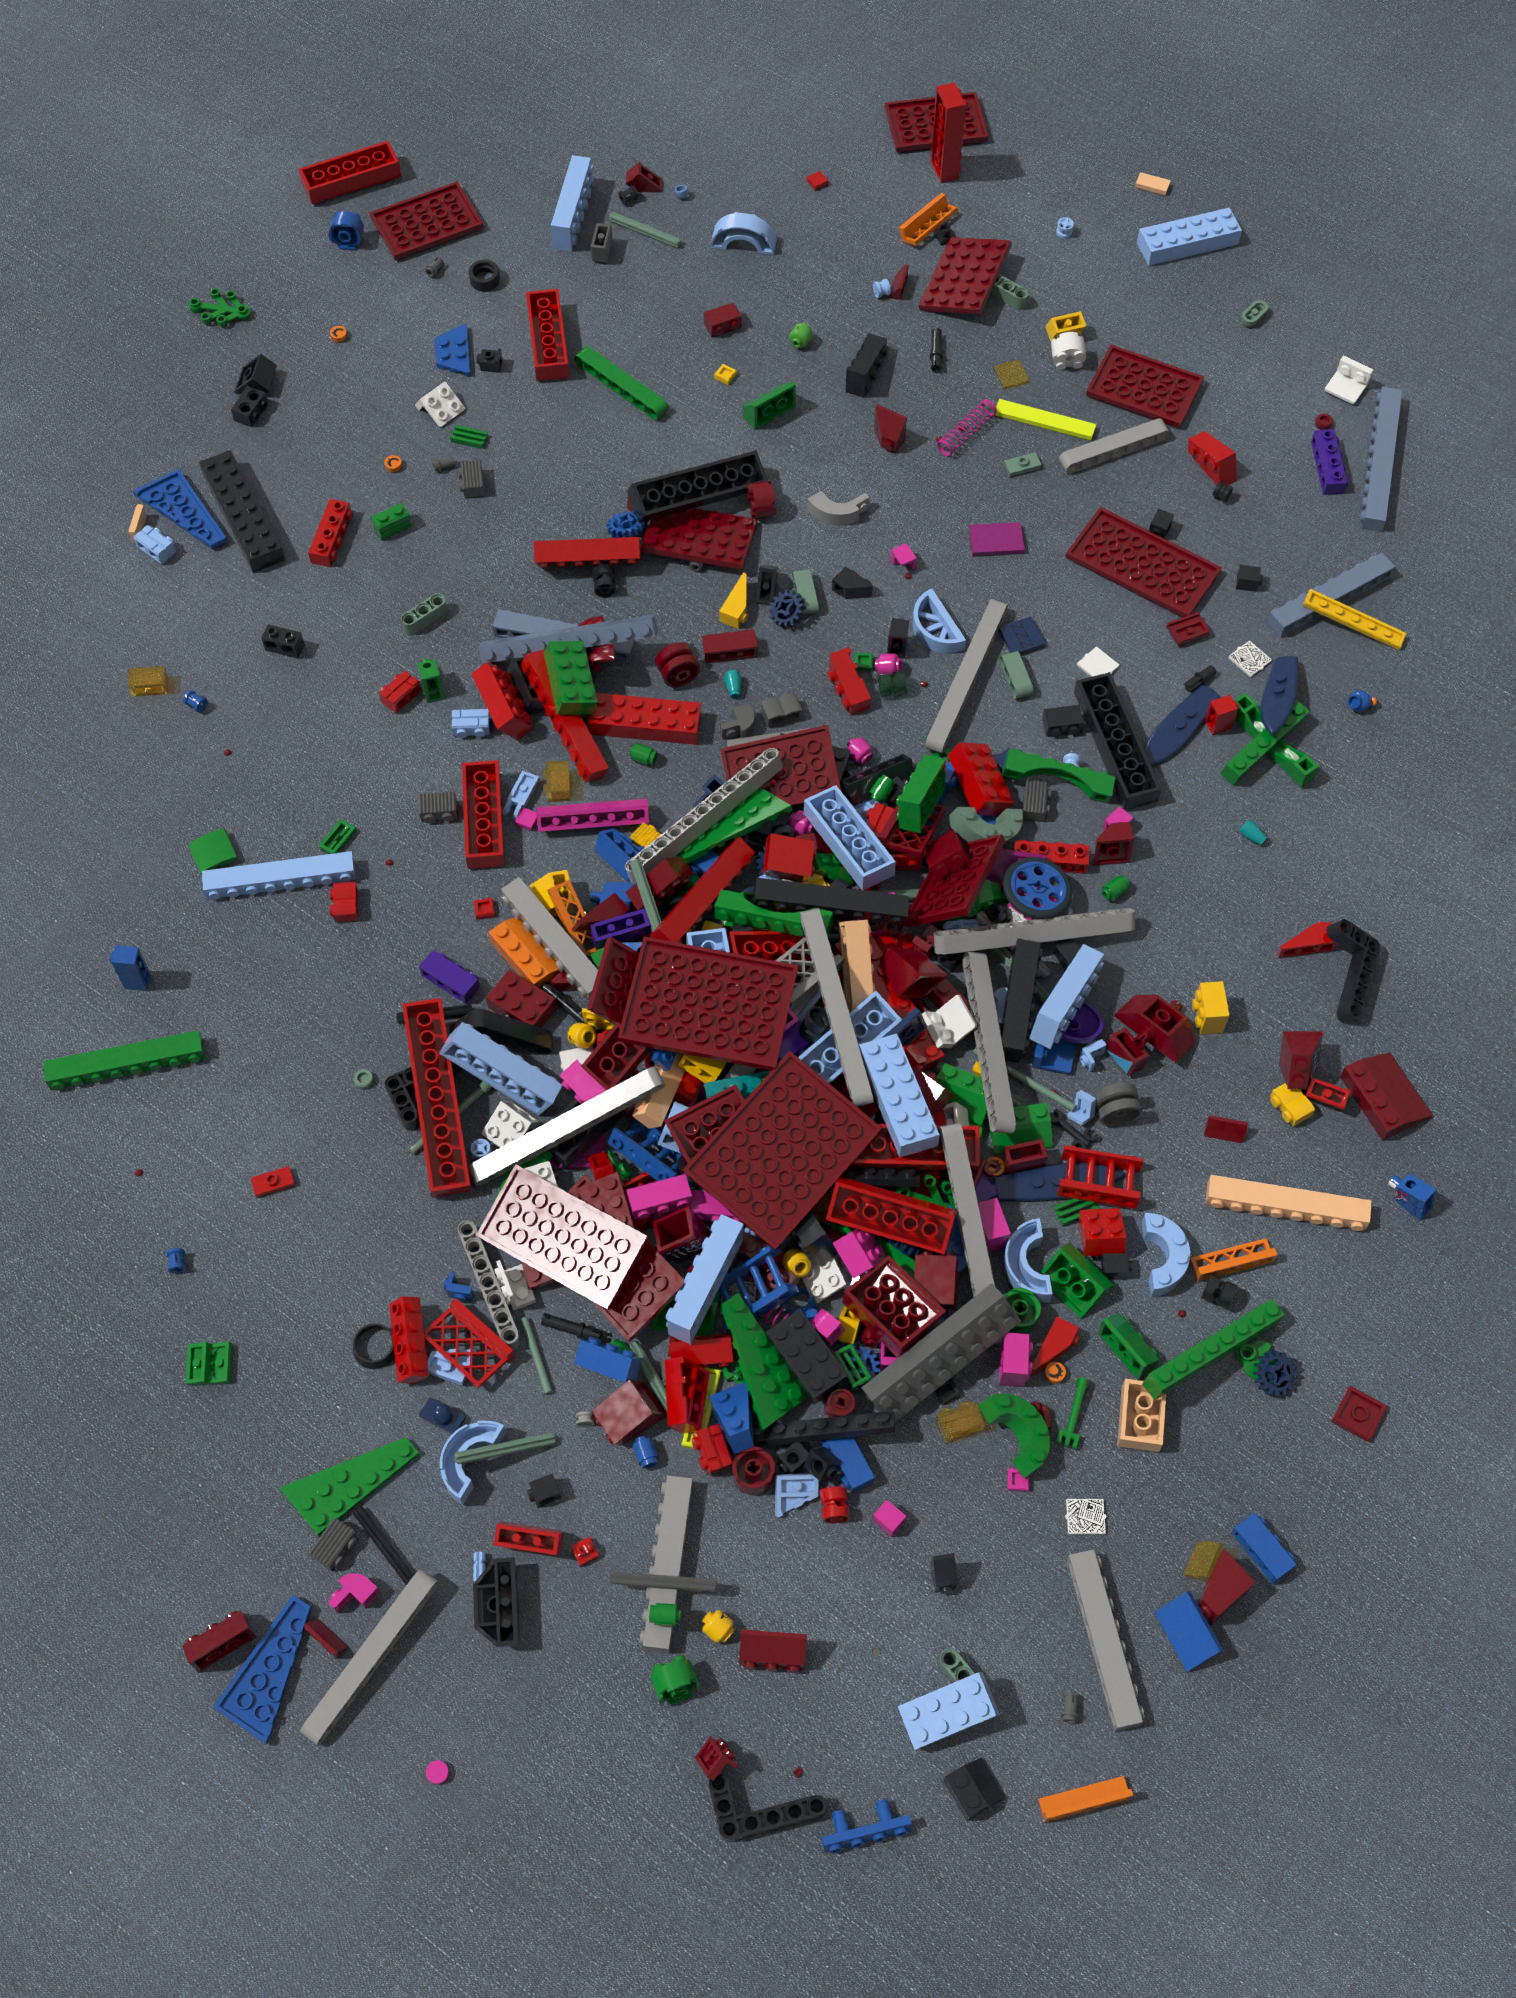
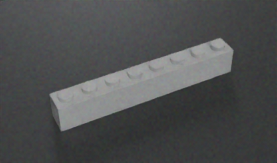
(551, 936)
(668, 1557)
(1104, 1640)

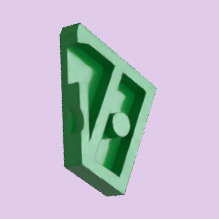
(830, 866)

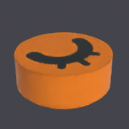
(338, 334)
(393, 463)
(1000, 1168)
(1055, 1372)

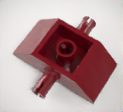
(1158, 1024)

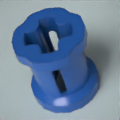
(195, 701)
(179, 1267)

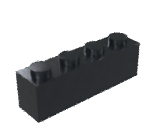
(858, 786)

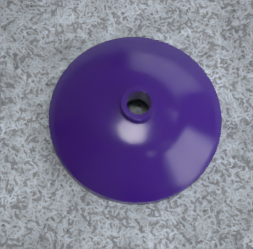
(1085, 1026)

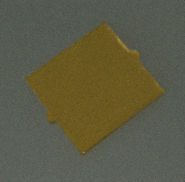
(1011, 374)
(1203, 1559)

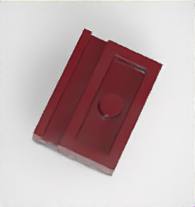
(1188, 629)

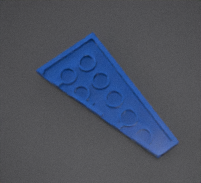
(179, 503)
(259, 1685)

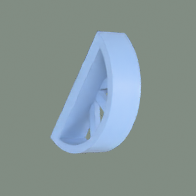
(956, 640)

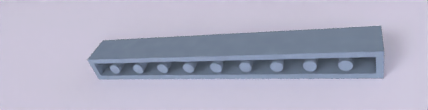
(1381, 460)
(591, 634)

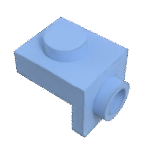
(1092, 1051)
(1084, 1108)

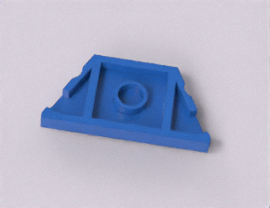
(453, 351)

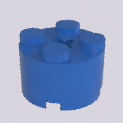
(346, 230)

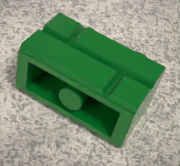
(391, 521)

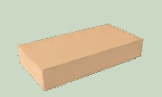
(1152, 183)
(138, 521)

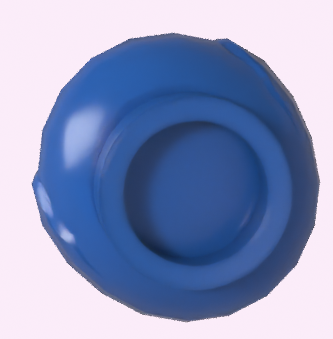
(1360, 701)

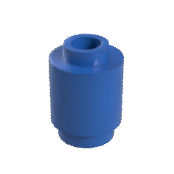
(645, 1452)

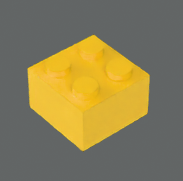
(1210, 1008)

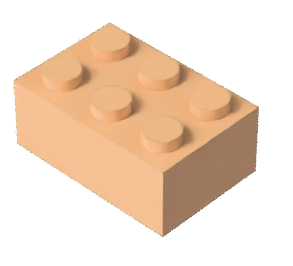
(1140, 1418)

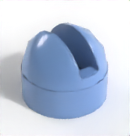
(681, 191)

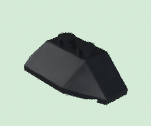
(497, 1603)

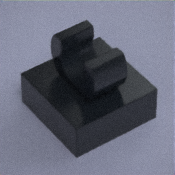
(943, 234)

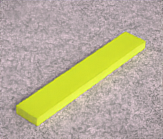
(1045, 419)

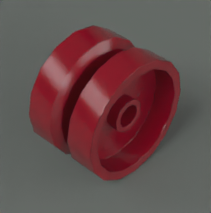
(677, 664)

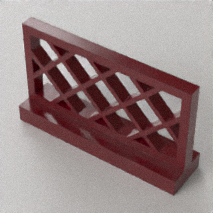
(892, 832)

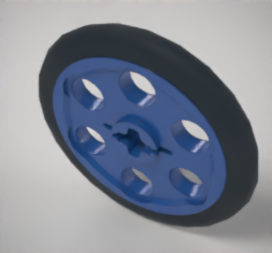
(1024, 904)

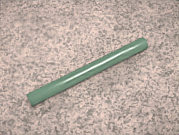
(536, 1355)

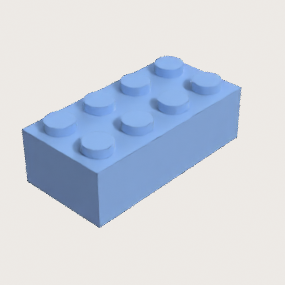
(948, 1710)

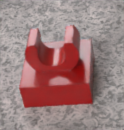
(585, 1551)

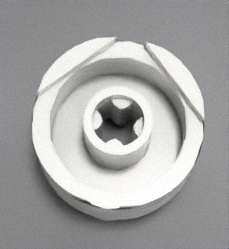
(1068, 351)

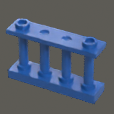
(639, 1155)
(767, 1300)

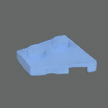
(441, 1368)
(793, 1491)

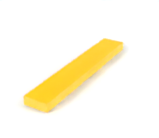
(1354, 619)

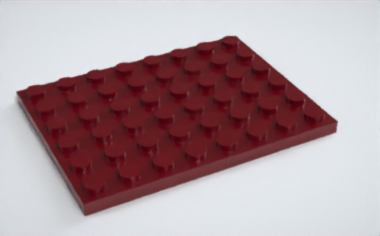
(708, 1003)
(782, 1150)

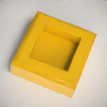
(725, 374)

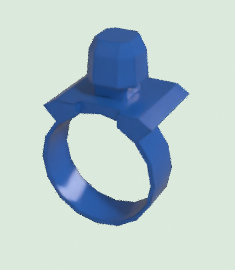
(809, 1310)

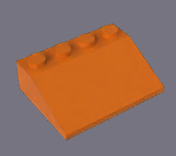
(523, 952)

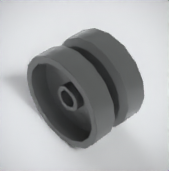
(1118, 1104)

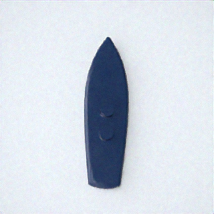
(1279, 693)
(1179, 725)
(1043, 1182)

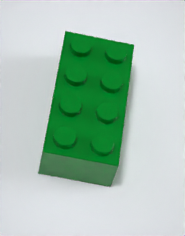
(570, 677)
(921, 793)

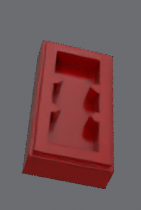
(272, 1181)

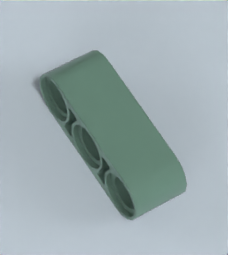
(1010, 293)
(804, 586)
(424, 614)
(1016, 675)
(954, 1670)

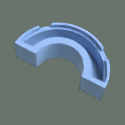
(744, 227)
(1176, 1250)
(1015, 1263)
(465, 1438)

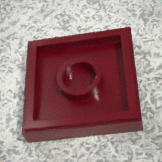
(1359, 1413)

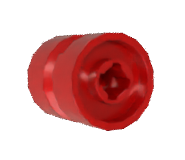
(834, 1504)

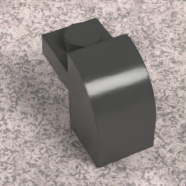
(741, 725)

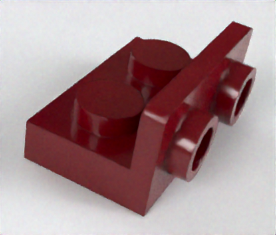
(714, 1757)

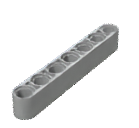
(1114, 446)
(488, 1275)

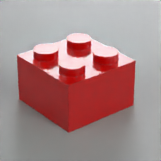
(1102, 1231)

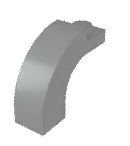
(837, 513)

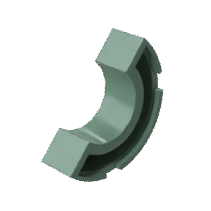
(972, 827)

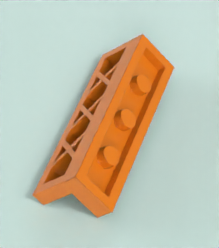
(925, 219)
(564, 917)
(1233, 1264)
(1084, 1799)

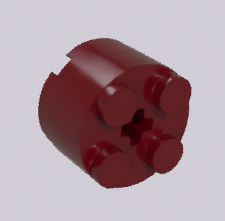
(762, 499)
(750, 1482)

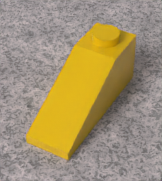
(734, 609)

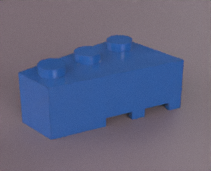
(616, 850)
(734, 1415)

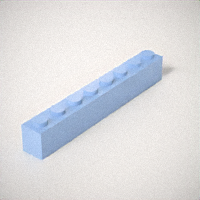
(278, 875)

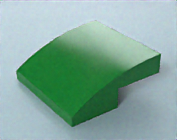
(213, 850)
(209, 1363)

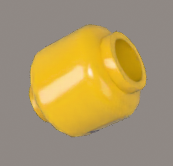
(581, 1035)
(796, 1262)
(717, 1626)

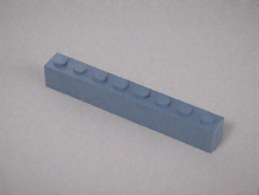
(1341, 588)
(516, 624)

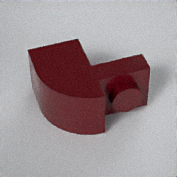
(925, 943)

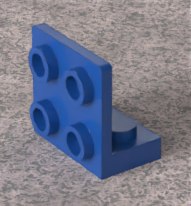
(1057, 1058)

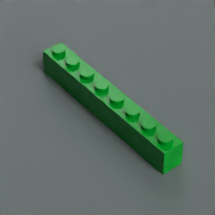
(124, 1060)
(1212, 1349)

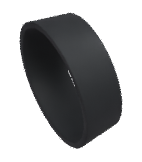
(376, 1364)

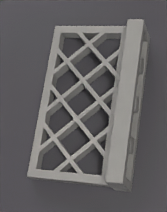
(809, 985)

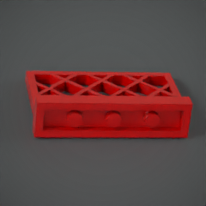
(482, 1334)

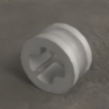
(585, 1419)

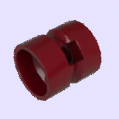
(839, 1403)

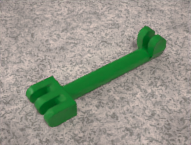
(1082, 1385)

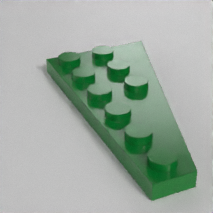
(739, 821)
(762, 1368)
(347, 1484)

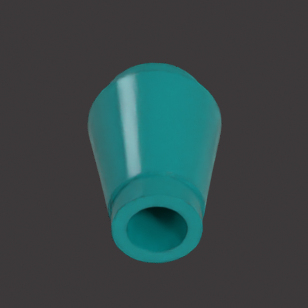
(733, 683)
(1253, 832)

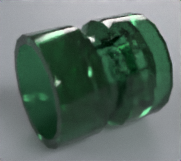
(892, 683)

